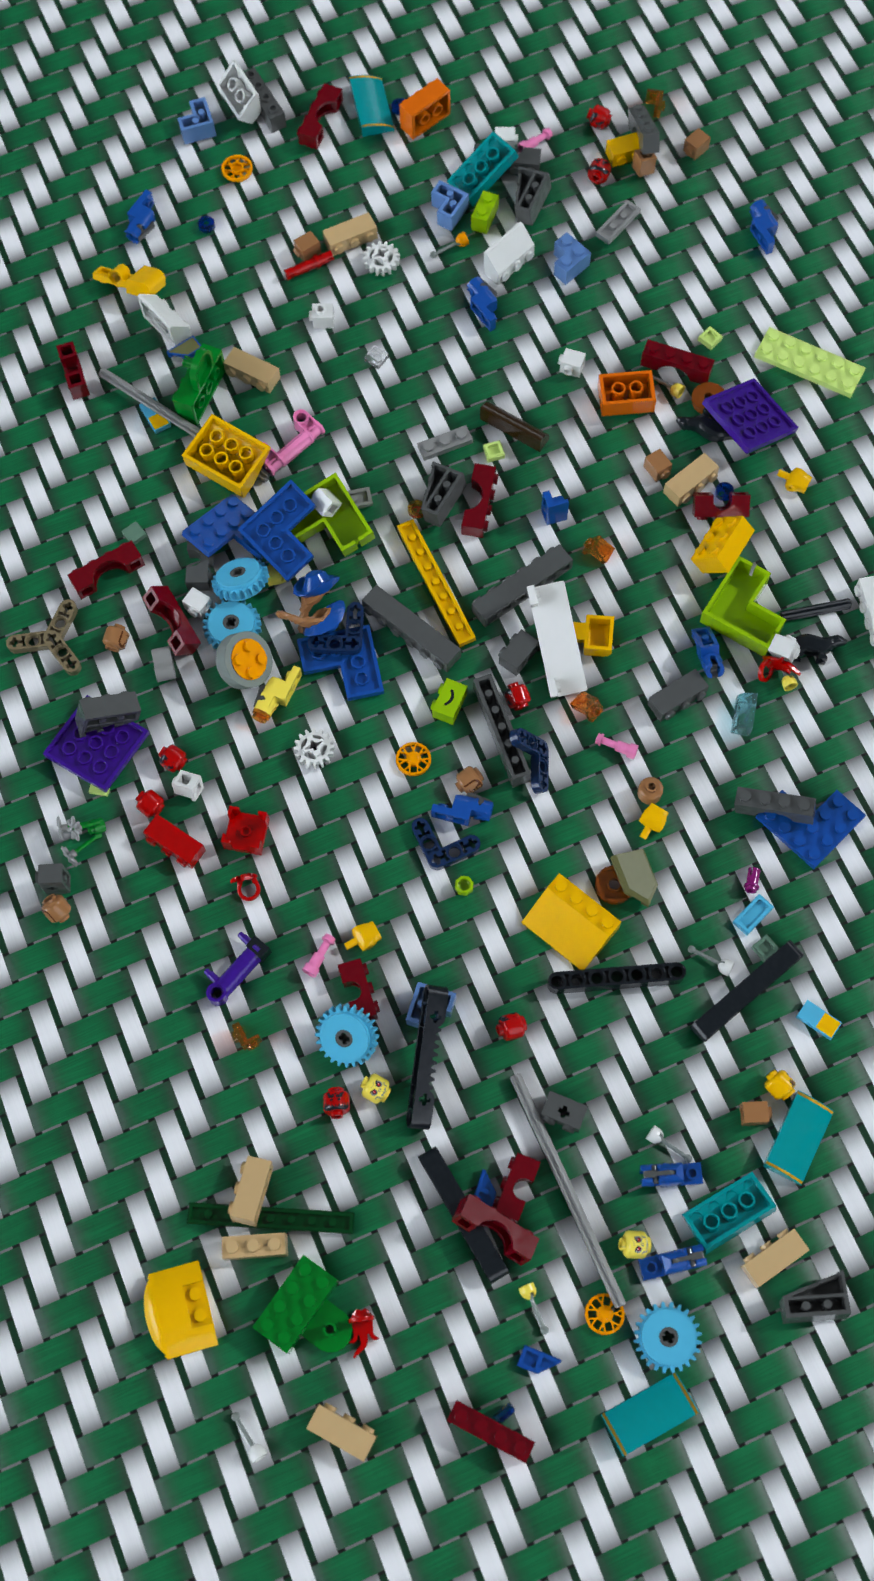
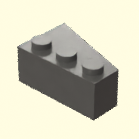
(531, 194)
(443, 491)
(106, 711)
(818, 1301)

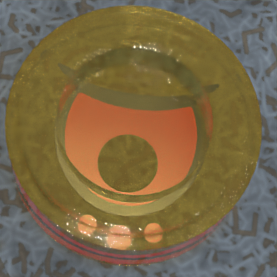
(414, 509)

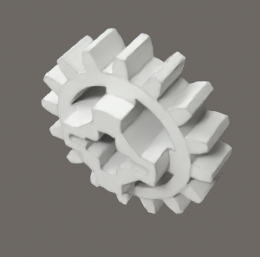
(381, 258)
(321, 744)

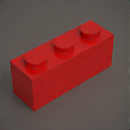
(174, 842)

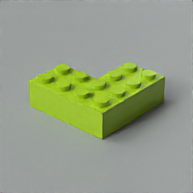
(346, 526)
(736, 614)

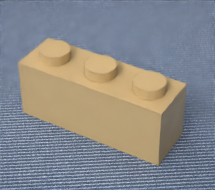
(350, 234)
(251, 370)
(691, 479)
(250, 1191)
(254, 1246)
(774, 1257)
(342, 1431)

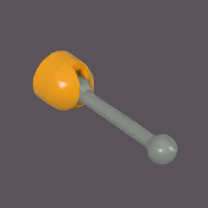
(461, 240)

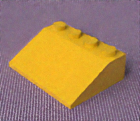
(226, 455)
(571, 922)

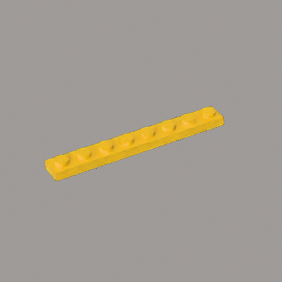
(436, 583)

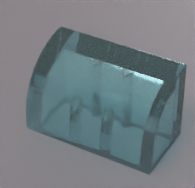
(744, 714)

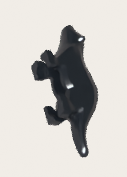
(705, 426)
(818, 646)

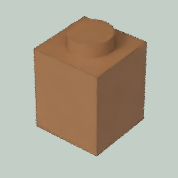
(696, 144)
(643, 164)
(306, 246)
(658, 465)
(755, 1113)

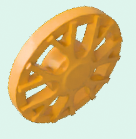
(237, 168)
(413, 759)
(604, 1315)

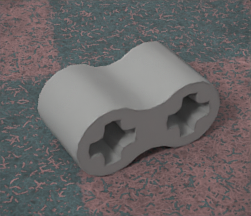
(163, 664)

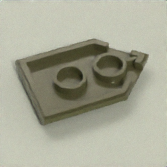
(635, 875)

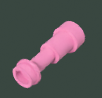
(534, 141)
(621, 747)
(312, 967)

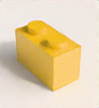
(621, 149)

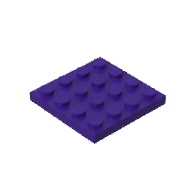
(750, 415)
(99, 755)

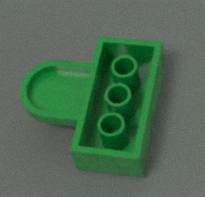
(199, 383)
(304, 1311)

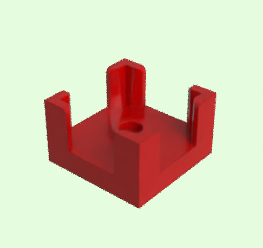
(245, 831)

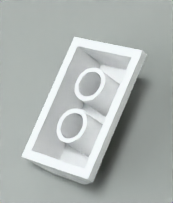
(239, 94)
(508, 254)
(164, 319)

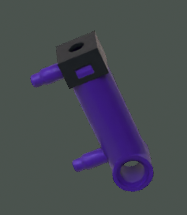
(255, 952)

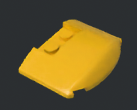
(179, 1311)

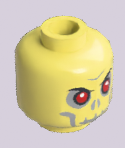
(375, 1088)
(635, 1244)

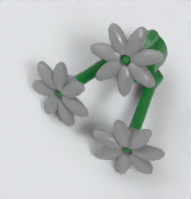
(94, 827)

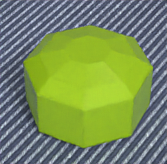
(464, 885)

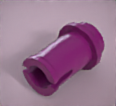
(751, 885)

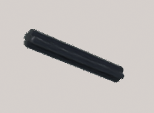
(817, 609)

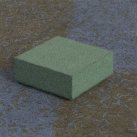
(134, 533)
(765, 948)

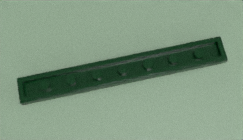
(275, 1219)

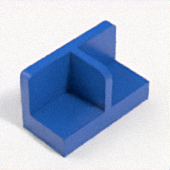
(554, 508)

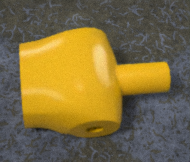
(796, 480)
(653, 819)
(365, 936)

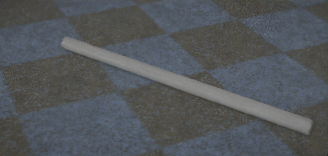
(158, 408)
(568, 1191)

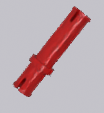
(312, 263)

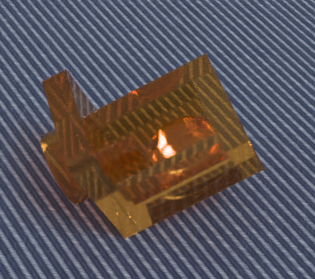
(655, 97)
(598, 548)
(587, 705)
(240, 1036)

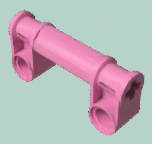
(308, 430)

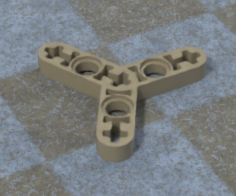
(52, 631)

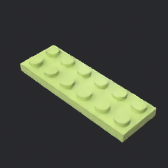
(809, 362)

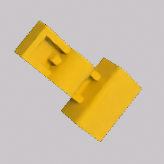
(144, 281)
(596, 635)

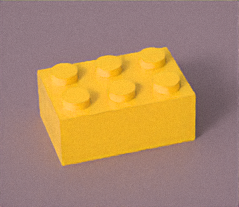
(722, 544)

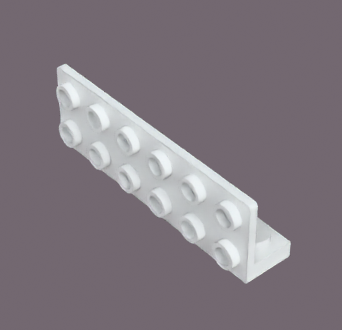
(557, 639)

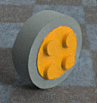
(244, 660)

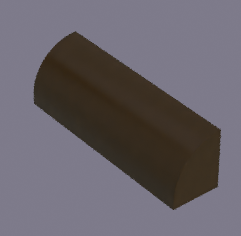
(513, 426)

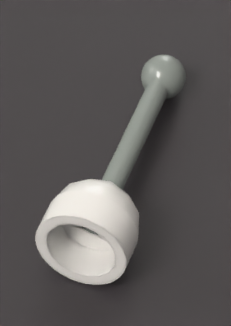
(724, 966)
(656, 1136)
(256, 1451)

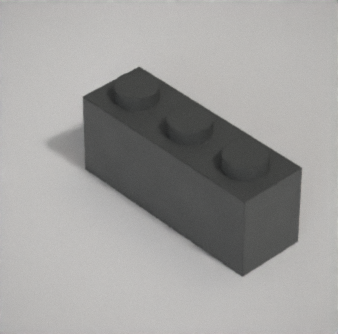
(678, 695)

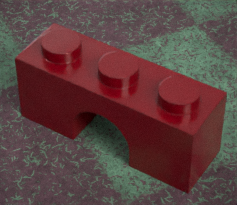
(73, 370)
(704, 505)
(354, 974)
(522, 1169)

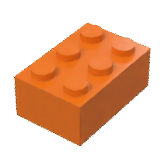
(424, 108)
(626, 393)

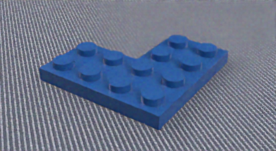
(271, 526)
(220, 527)
(359, 671)
(816, 841)

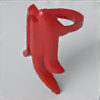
(775, 663)
(247, 876)
(362, 1325)

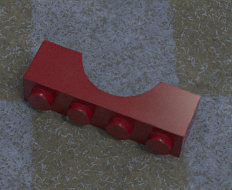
(327, 101)
(694, 366)
(474, 519)
(124, 557)
(163, 603)
(517, 1242)
(491, 1431)

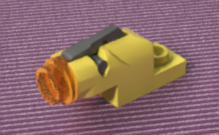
(275, 693)

